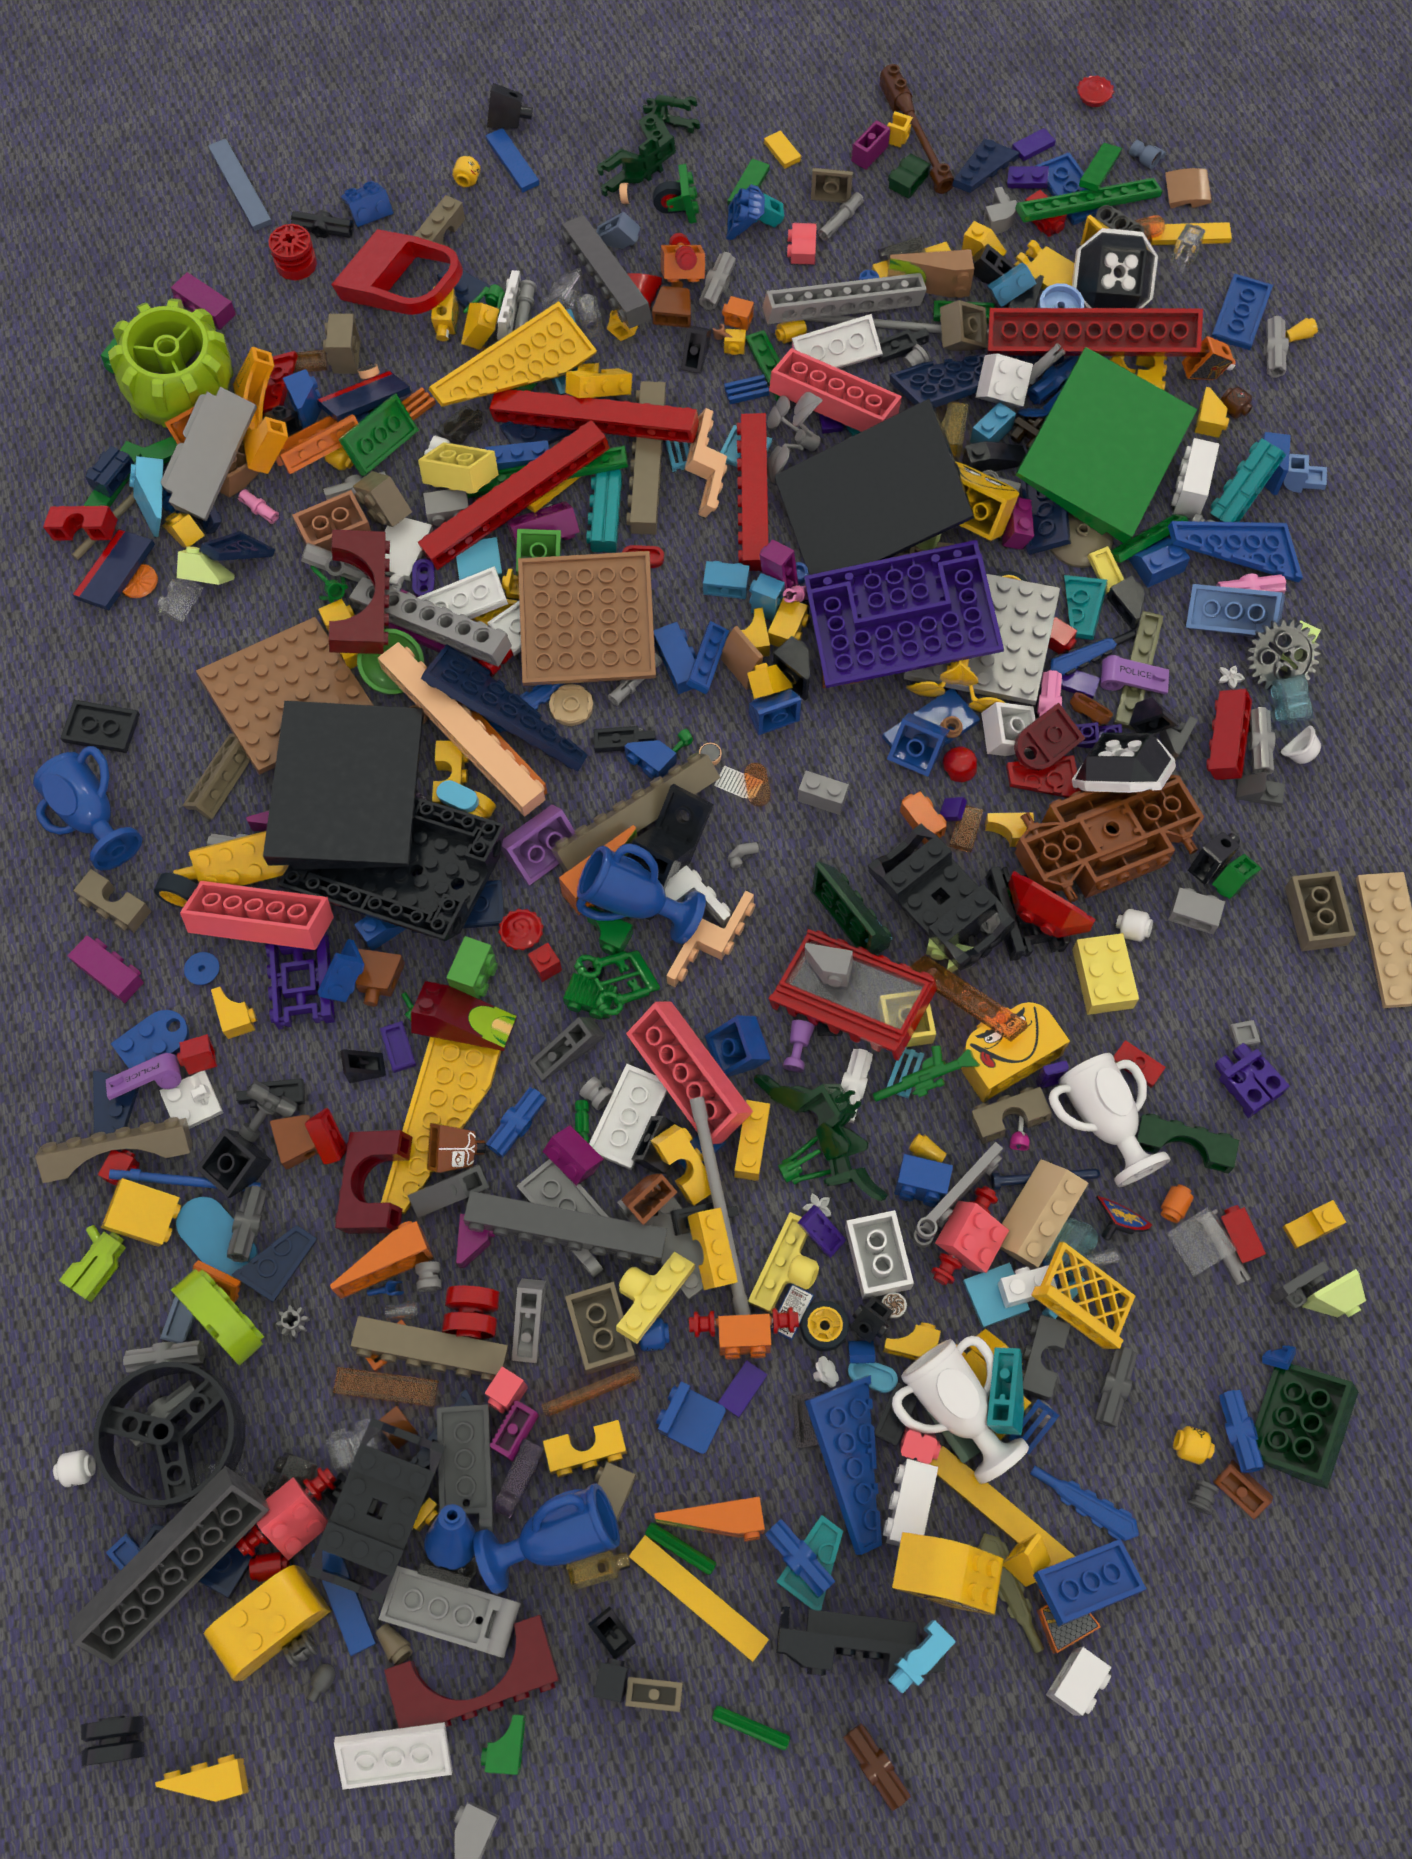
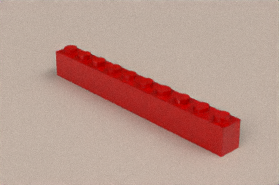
(608, 415)
(514, 495)

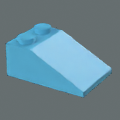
(147, 490)

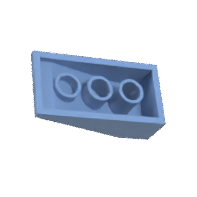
(1233, 609)

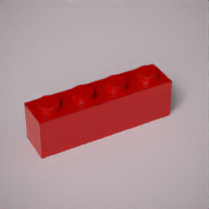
(1229, 734)

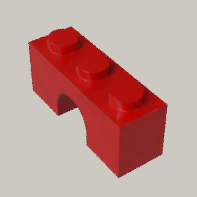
(65, 521)

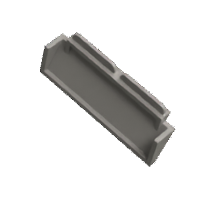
(208, 451)

